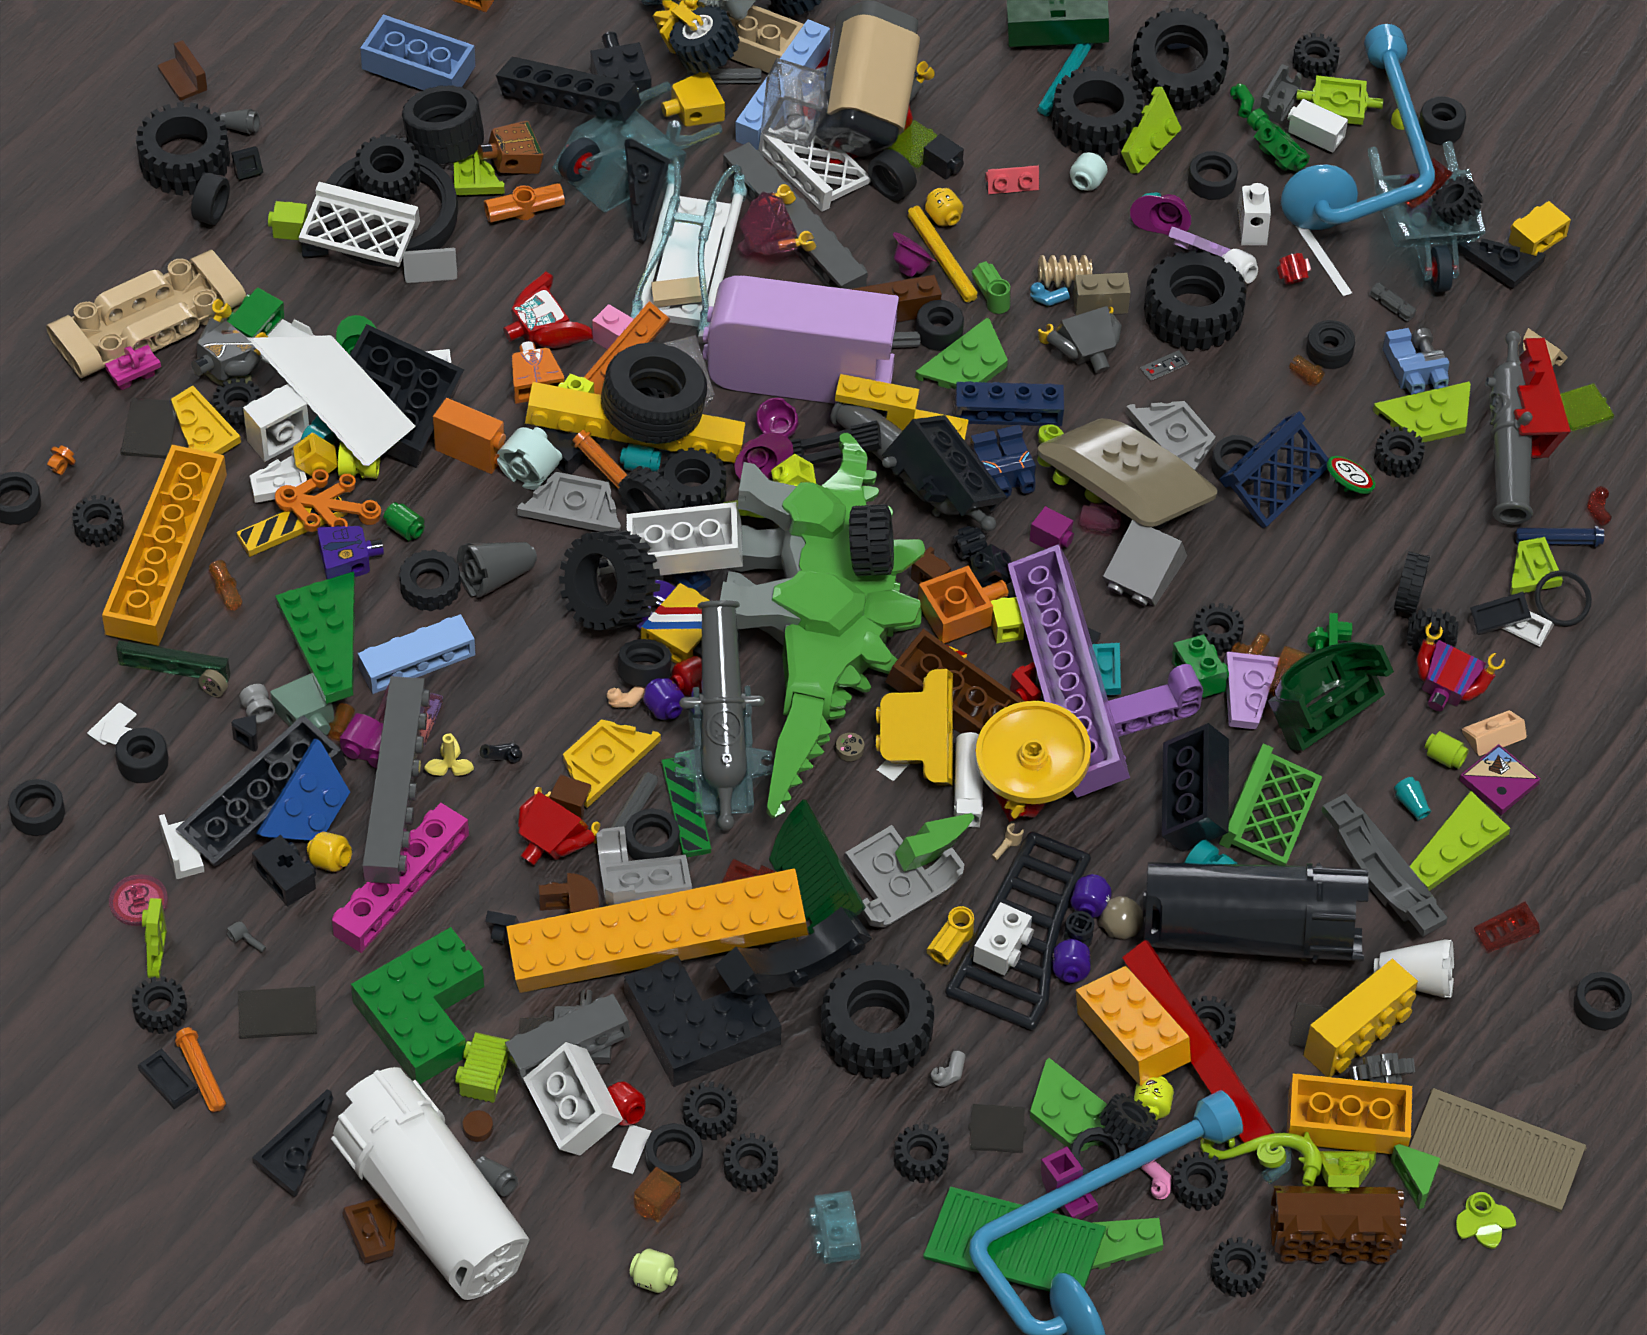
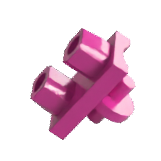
(133, 365)

